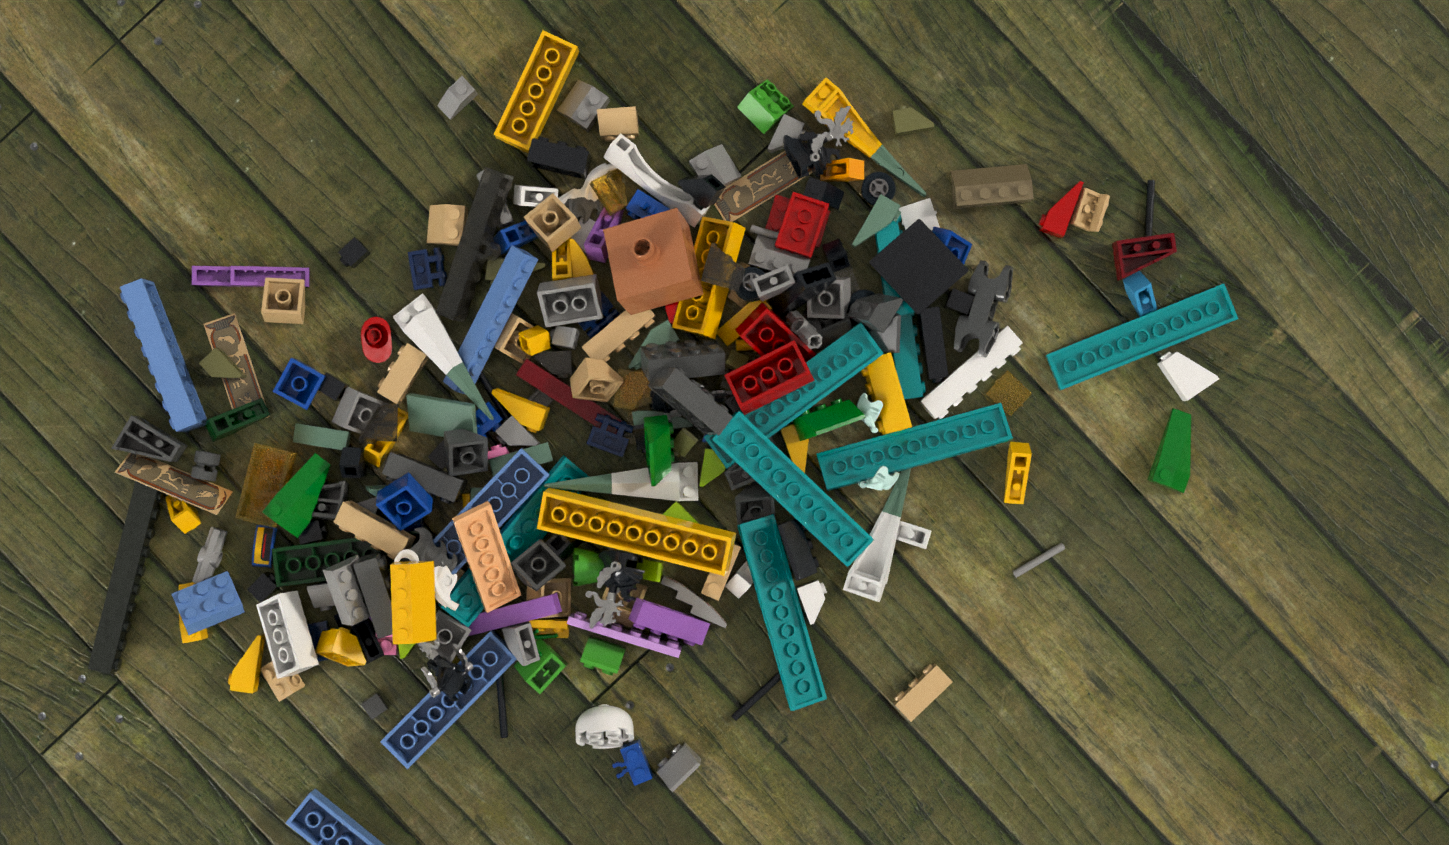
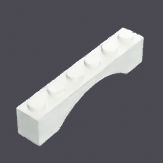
(626, 157)

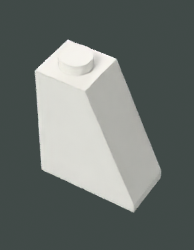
(1185, 375)

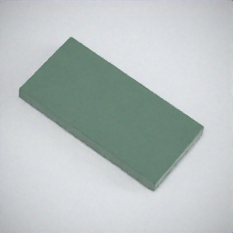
(437, 415)

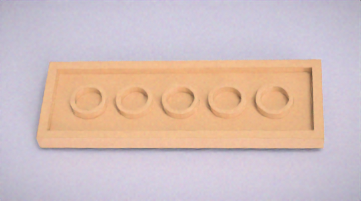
(487, 556)

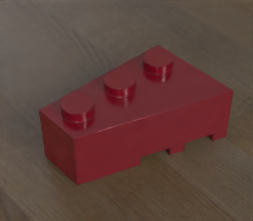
(1138, 253)

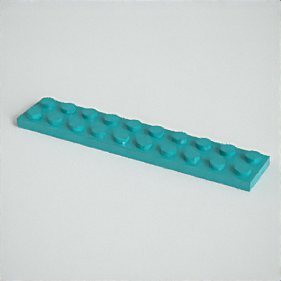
(1141, 337)
(829, 369)
(914, 446)
(793, 489)
(517, 535)
(782, 612)

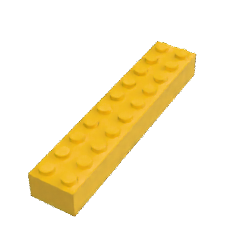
(636, 531)

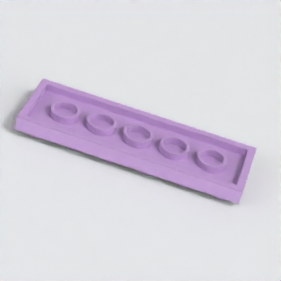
(631, 636)

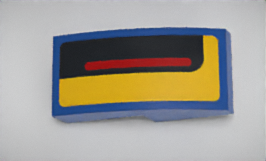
(262, 547)

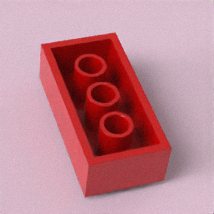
(767, 332)
(769, 377)

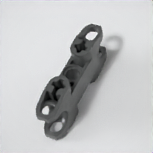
(986, 297)

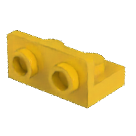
(551, 626)

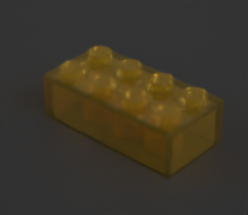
(266, 475)

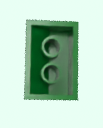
(827, 418)
(658, 447)

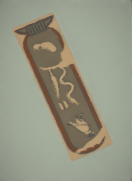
(757, 187)
(226, 334)
(174, 482)

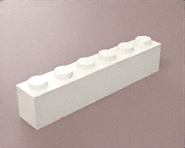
(969, 374)

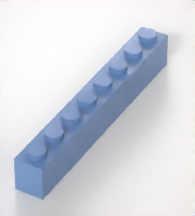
(494, 312)

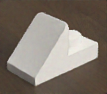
(913, 535)
(740, 581)

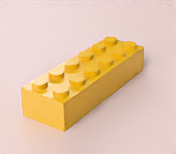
(536, 91)
(703, 313)

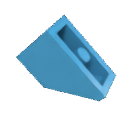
(1140, 293)

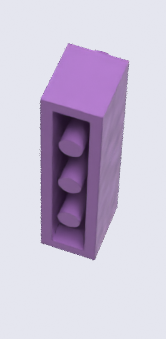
(668, 621)

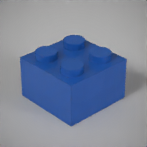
(404, 501)

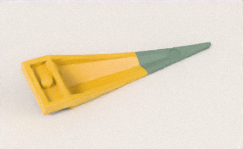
(829, 100)

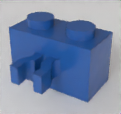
(643, 205)
(484, 424)
(636, 763)

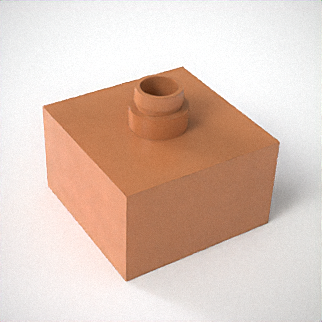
(653, 261)

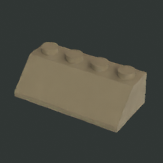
(991, 186)

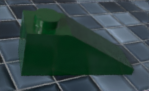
(236, 419)

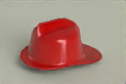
(376, 339)

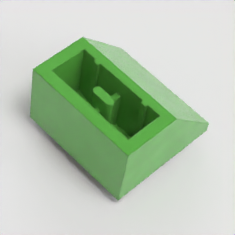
(765, 106)
(603, 655)
(544, 671)

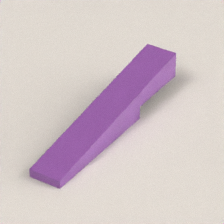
(244, 275)
(515, 614)

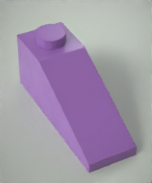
(595, 243)

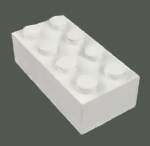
(287, 634)

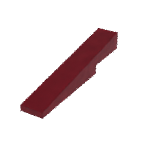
(562, 393)

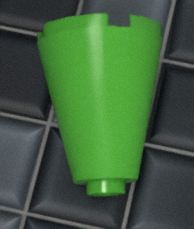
(585, 567)

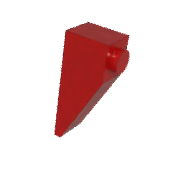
(1058, 216)

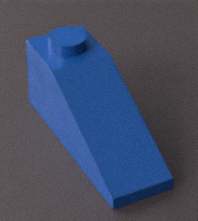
(515, 235)

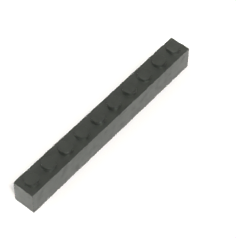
(125, 579)

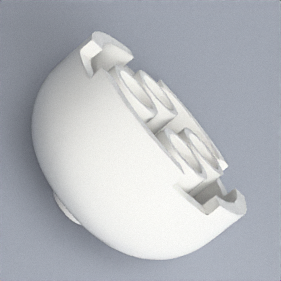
(597, 720)

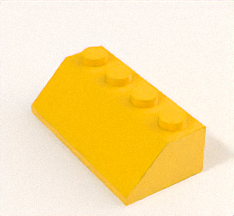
(885, 386)
(413, 602)

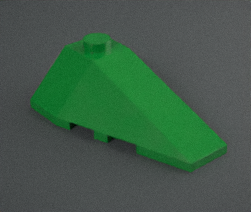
(1173, 455)
(297, 499)

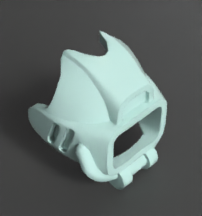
(871, 411)
(881, 480)

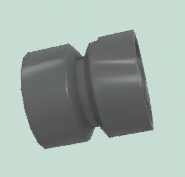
(205, 458)

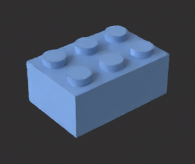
(208, 603)

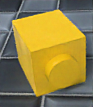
(534, 340)

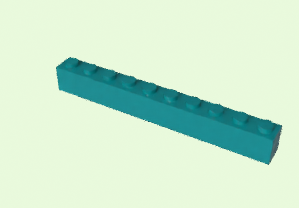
(906, 361)

